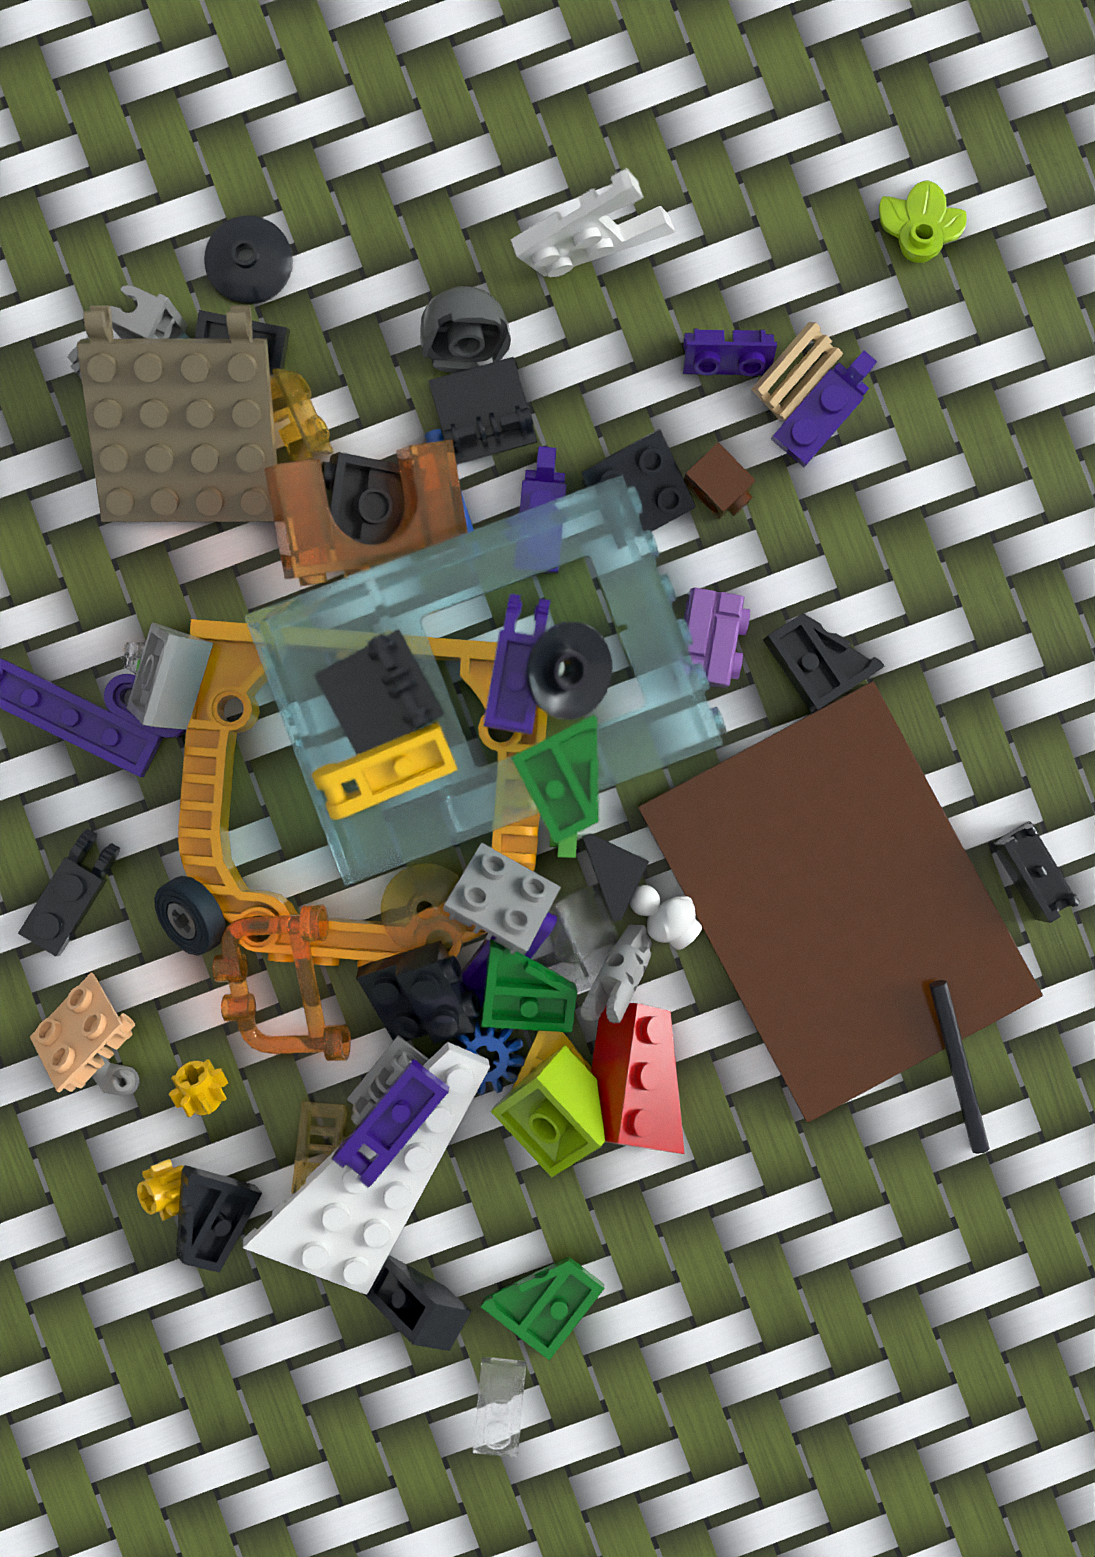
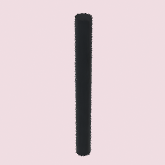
(959, 1066)

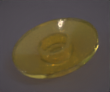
(400, 902)

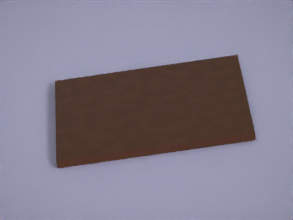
(839, 900)

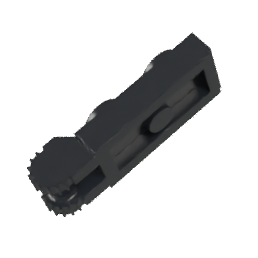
(68, 896)

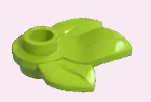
(922, 216)

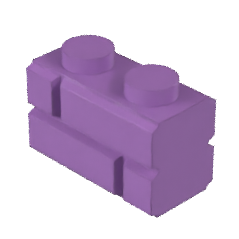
(714, 625)

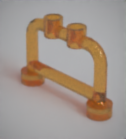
(240, 1005)

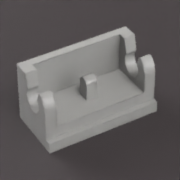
(152, 319)

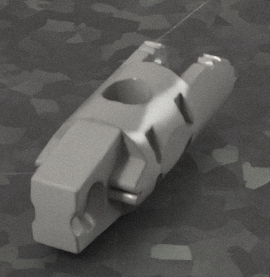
(619, 975)

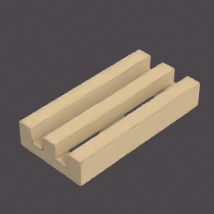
(810, 380)

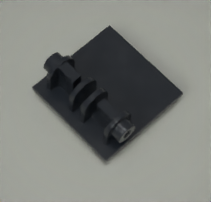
(483, 410)
(653, 473)
(379, 693)

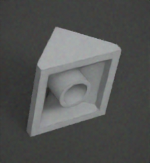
(168, 678)

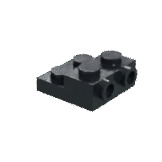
(364, 496)
(421, 994)

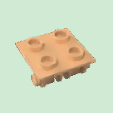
(77, 1032)

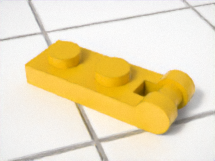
(385, 771)

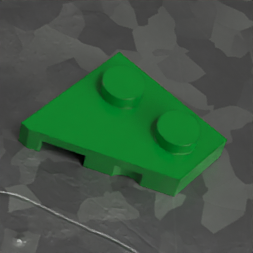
(564, 778)
(525, 994)
(545, 1304)

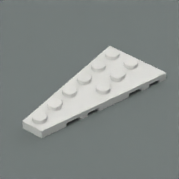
(343, 1227)

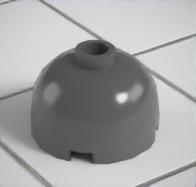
(463, 329)

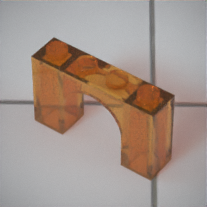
(315, 545)

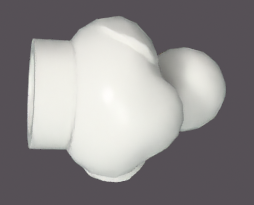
(669, 921)

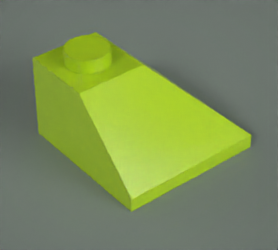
(555, 1112)

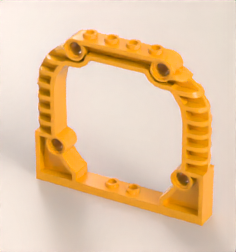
(206, 788)

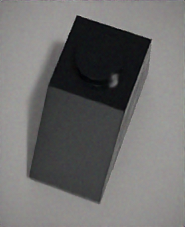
(418, 1305)

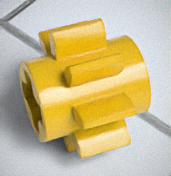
(198, 1088)
(161, 1189)

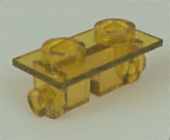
(307, 430)

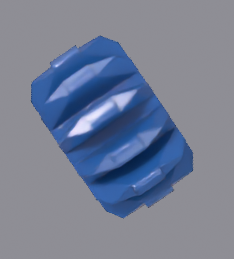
(501, 1063)

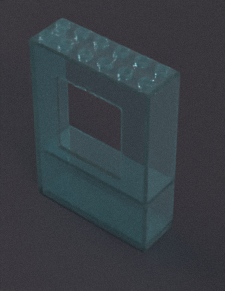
(341, 617)

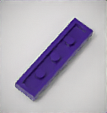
(76, 719)

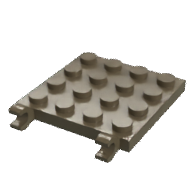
(179, 423)

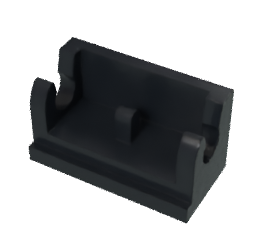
(1034, 873)

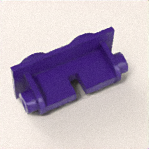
(748, 353)

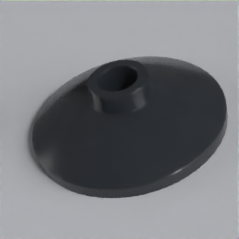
(253, 279)
(585, 672)

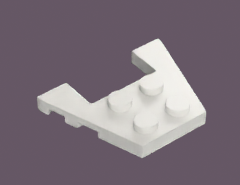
(588, 233)

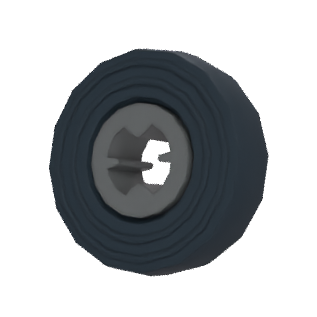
(189, 915)

